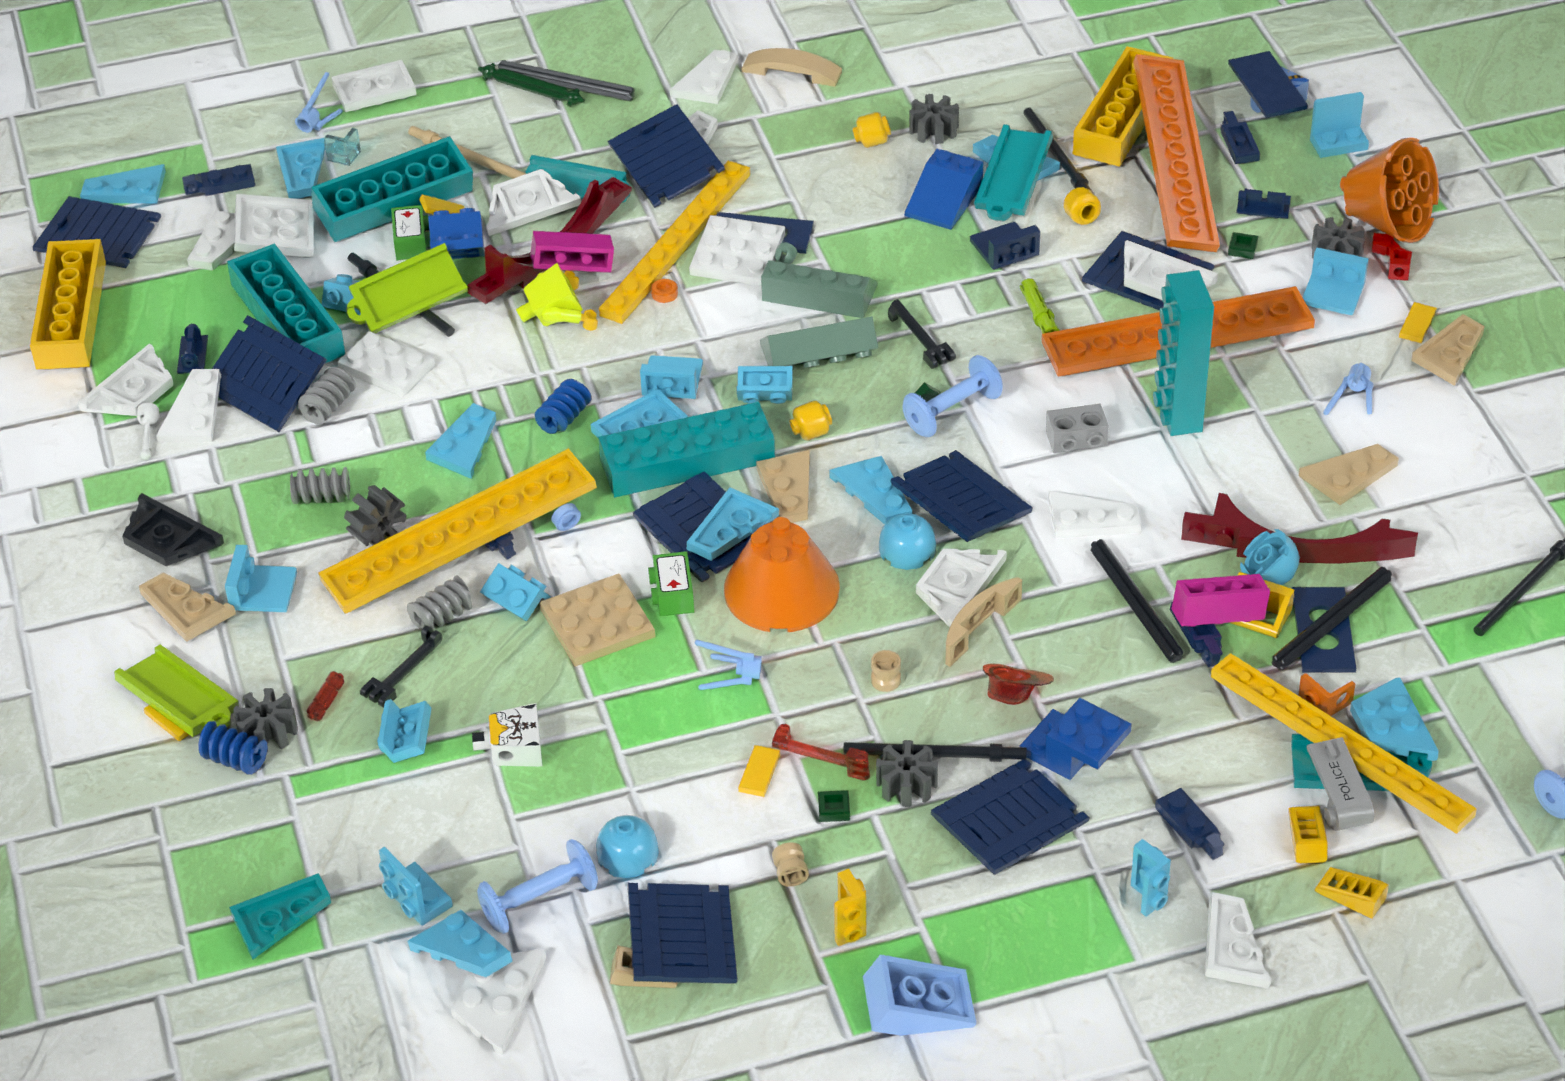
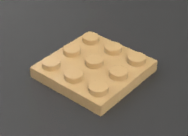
(597, 619)

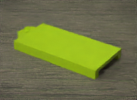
(405, 290)
(178, 691)

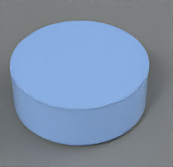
(566, 517)

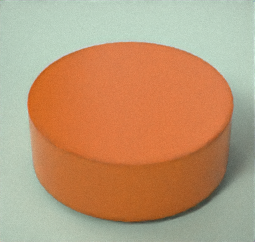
(664, 290)

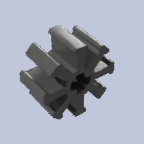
(934, 119)
(1338, 238)
(375, 515)
(267, 718)
(907, 773)

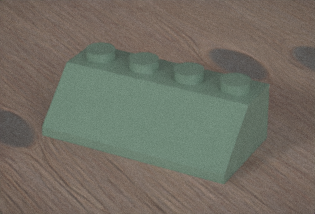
(817, 289)
(821, 343)

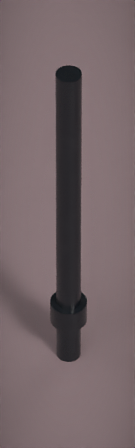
(1077, 179)
(368, 269)
(1557, 553)
(994, 752)

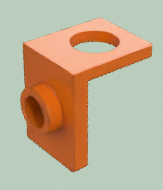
(1322, 699)

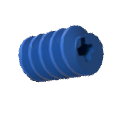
(562, 406)
(232, 748)

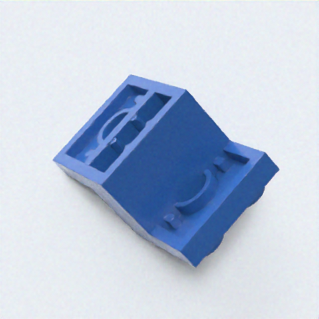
(459, 232)
(1076, 738)

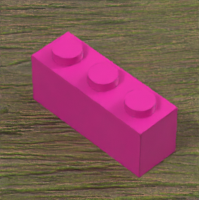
(572, 251)
(1220, 600)

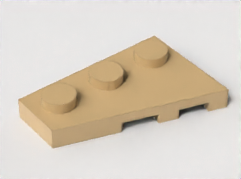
(1450, 349)
(1349, 473)
(787, 484)
(183, 607)

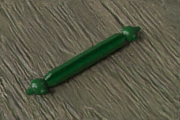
(531, 84)

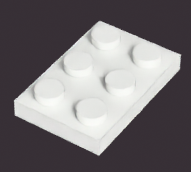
(373, 86)
(386, 363)

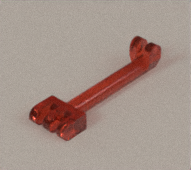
(854, 760)

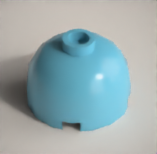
(907, 541)
(1272, 557)
(626, 846)

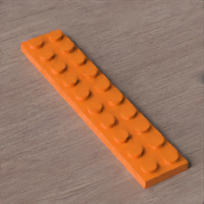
(1176, 154)
(1137, 337)

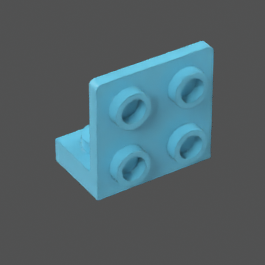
(1337, 125)
(1336, 281)
(672, 376)
(256, 586)
(413, 889)

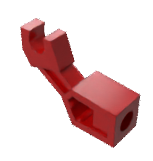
(1398, 257)

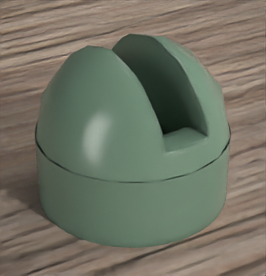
(786, 248)

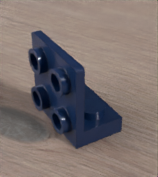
(1007, 244)

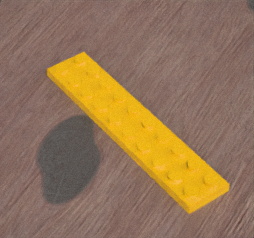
(457, 530)

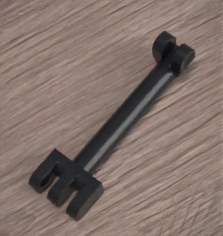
(933, 353)
(383, 691)

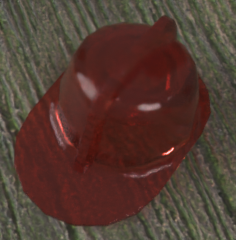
(1013, 684)

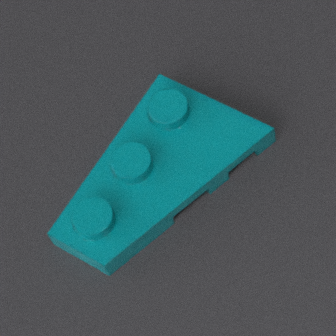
(278, 912)

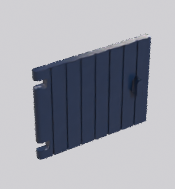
(665, 155)
(118, 227)
(1109, 268)
(265, 373)
(961, 496)
(678, 515)
(1009, 816)
(681, 934)

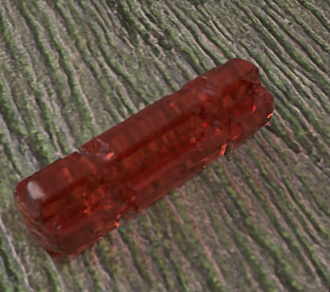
(325, 696)

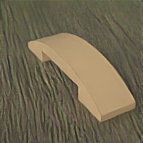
(793, 60)
(997, 598)

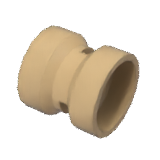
(885, 670)
(790, 864)

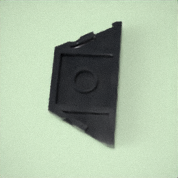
(167, 534)

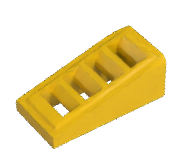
(1308, 837)
(1365, 905)

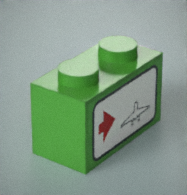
(409, 231)
(672, 583)

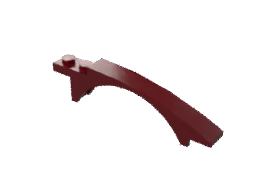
(508, 271)
(1235, 530)

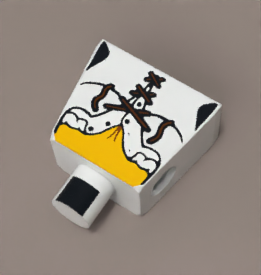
(512, 737)

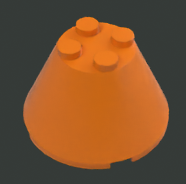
(1394, 190)
(781, 580)

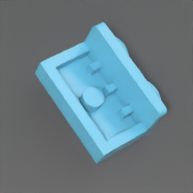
(337, 293)
(765, 384)
(513, 592)
(404, 730)
(1150, 876)

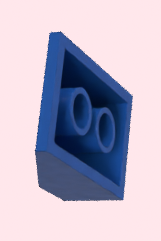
(945, 189)

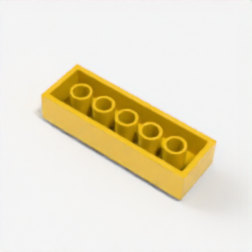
(1114, 115)
(68, 304)

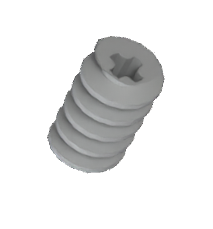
(326, 395)
(320, 486)
(440, 603)

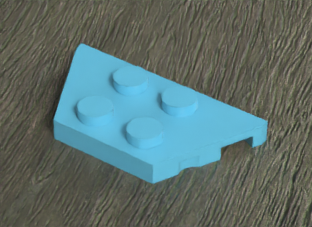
(1392, 721)

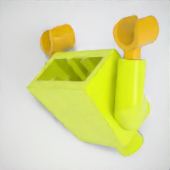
(554, 300)

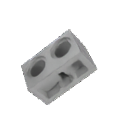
(1077, 428)

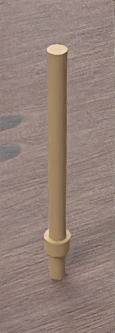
(430, 136)

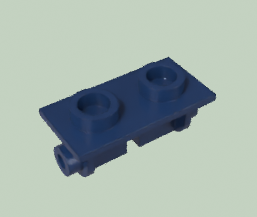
(1275, 205)
(192, 350)

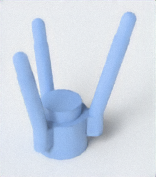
(310, 116)
(1357, 380)
(747, 665)

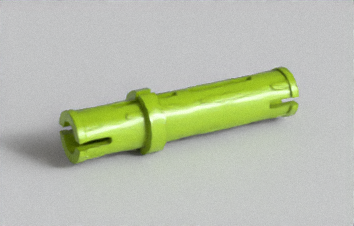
(1042, 315)

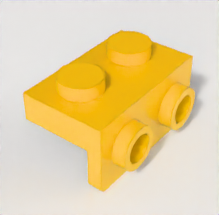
(849, 909)

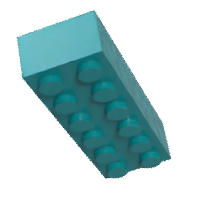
(367, 195)
(284, 301)
(1183, 352)
(686, 447)

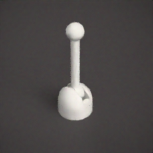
(147, 415)

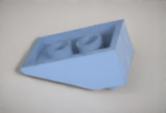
(917, 997)

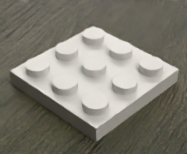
(274, 220)
(736, 250)

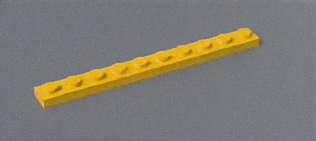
(673, 242)
(1368, 757)

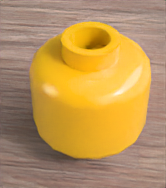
(872, 129)
(1082, 206)
(811, 420)

